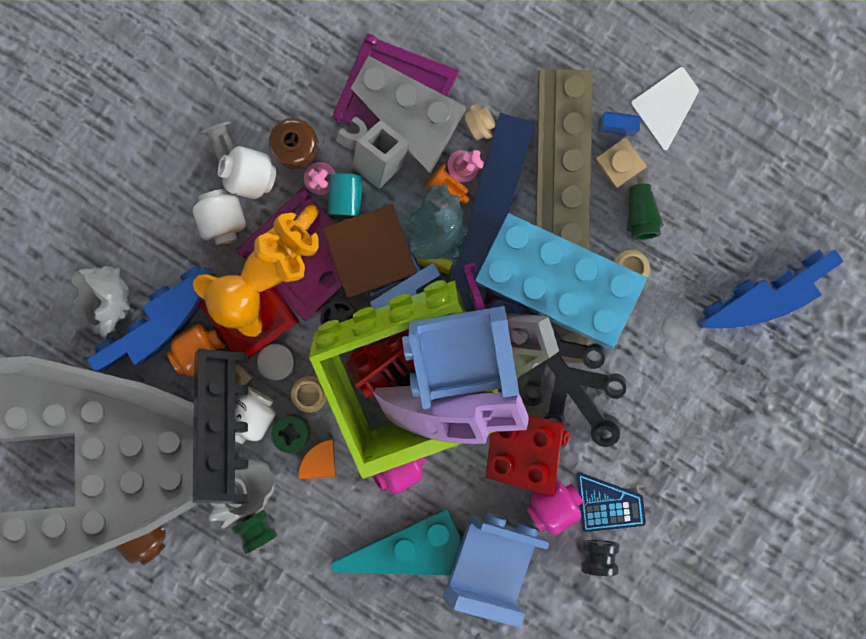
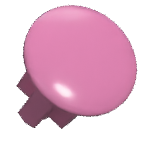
(464, 165)
(318, 177)

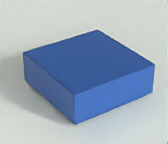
(619, 124)

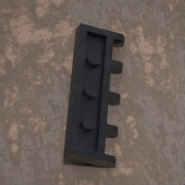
(216, 427)

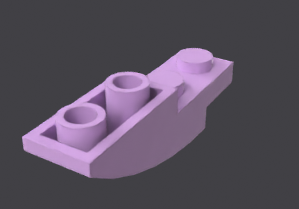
(453, 418)

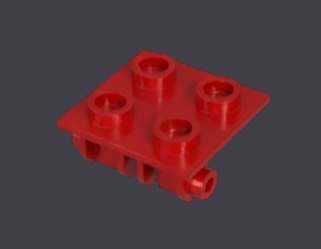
(369, 360)
(527, 456)

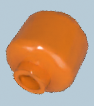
(187, 343)

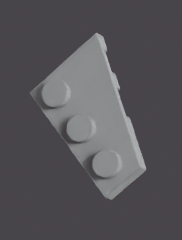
(409, 109)

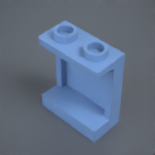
(461, 355)

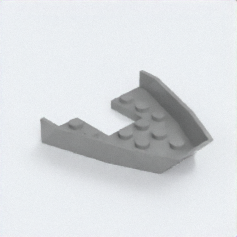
(128, 462)

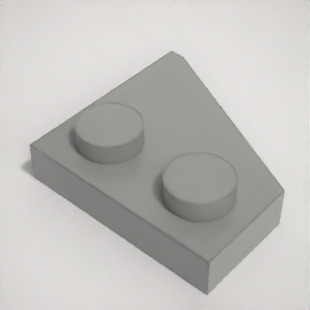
(531, 340)

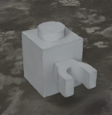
(377, 151)

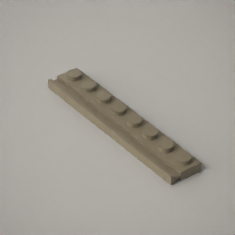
(564, 162)

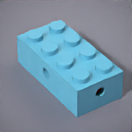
(561, 281)

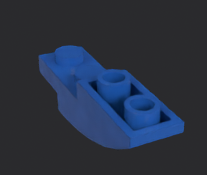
(761, 303)
(168, 315)

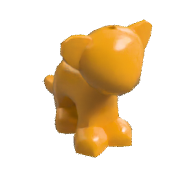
(276, 258)

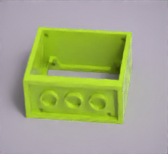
(389, 445)

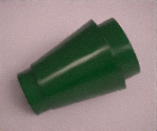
(643, 214)

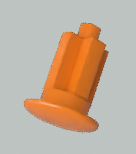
(456, 188)

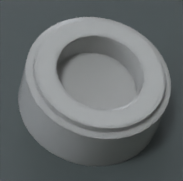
(276, 362)

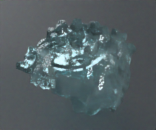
(437, 225)

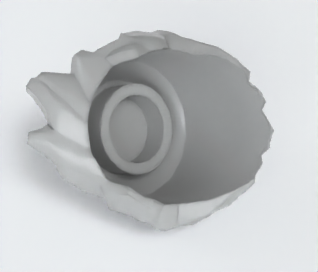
(101, 298)
(256, 482)

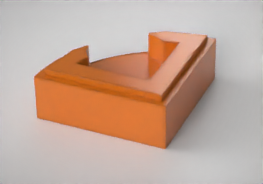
(319, 461)

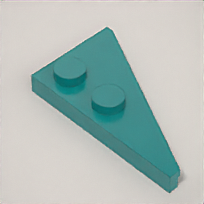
(417, 549)

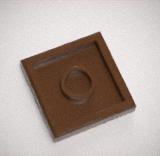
(370, 251)

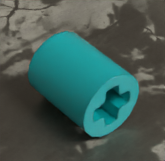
(345, 195)

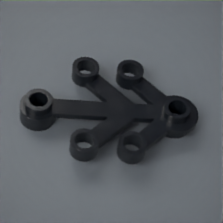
(570, 381)

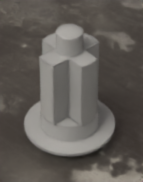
(220, 139)

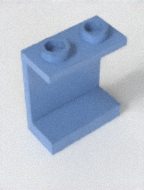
(492, 568)

